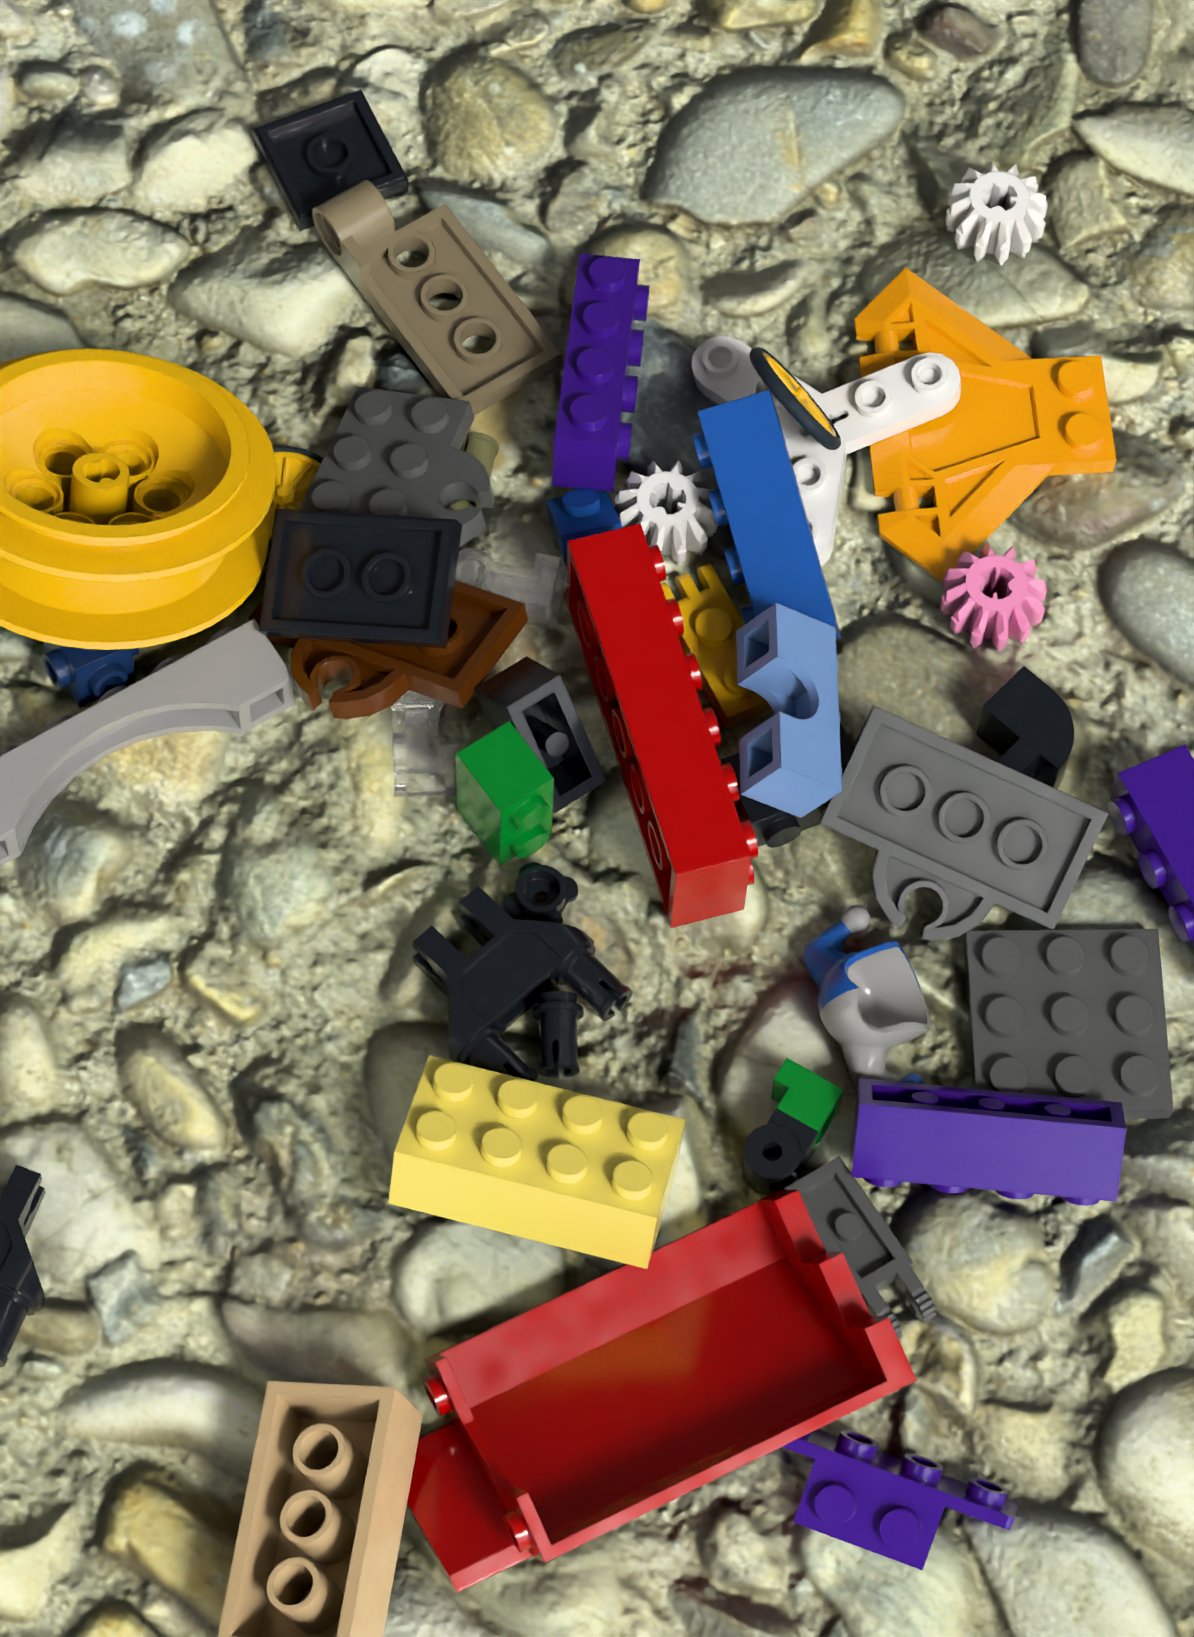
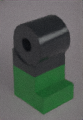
(781, 1149)

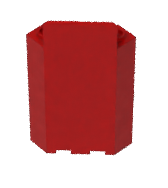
(644, 1389)

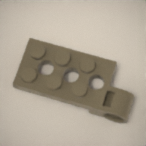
(365, 244)

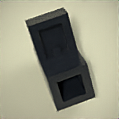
(1029, 728)

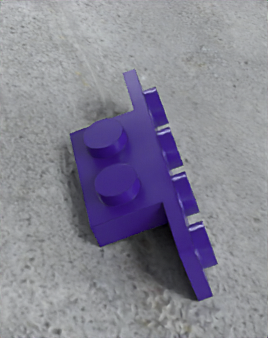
(885, 1500)

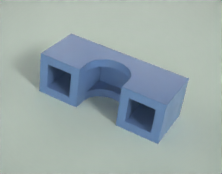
(796, 752)

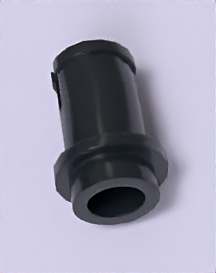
(558, 1032)

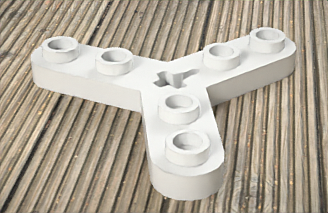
(874, 409)

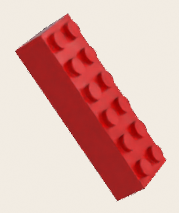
(658, 725)

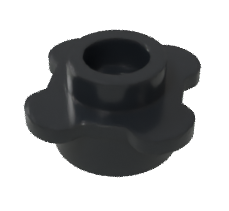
(540, 879)

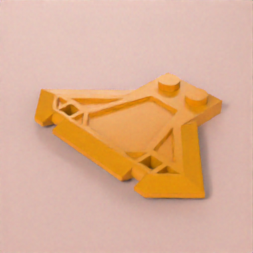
(999, 441)

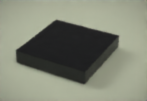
(328, 152)

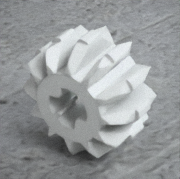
(996, 213)
(671, 510)

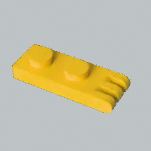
(710, 634)

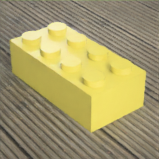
(536, 1161)

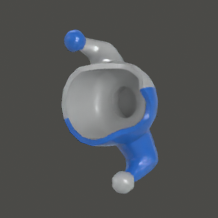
(866, 997)

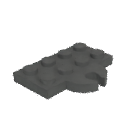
(402, 460)
(959, 828)

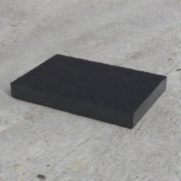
(360, 578)

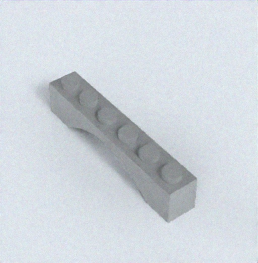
(218, 688)

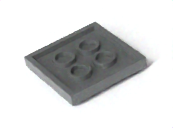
(1070, 1016)

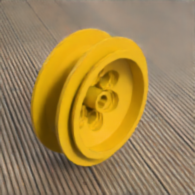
(126, 499)

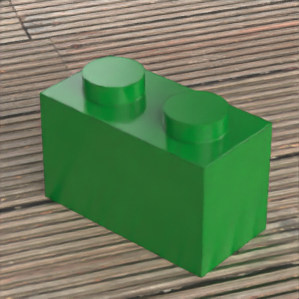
(505, 794)

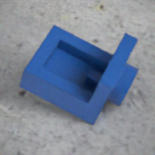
(580, 515)

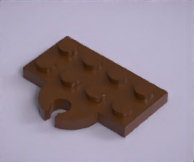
(381, 674)

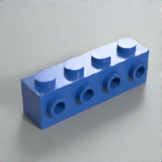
(763, 508)

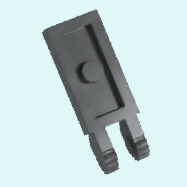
(853, 1226)

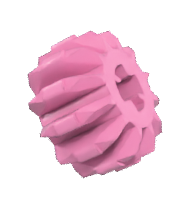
(995, 577)

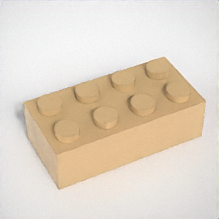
(322, 1512)

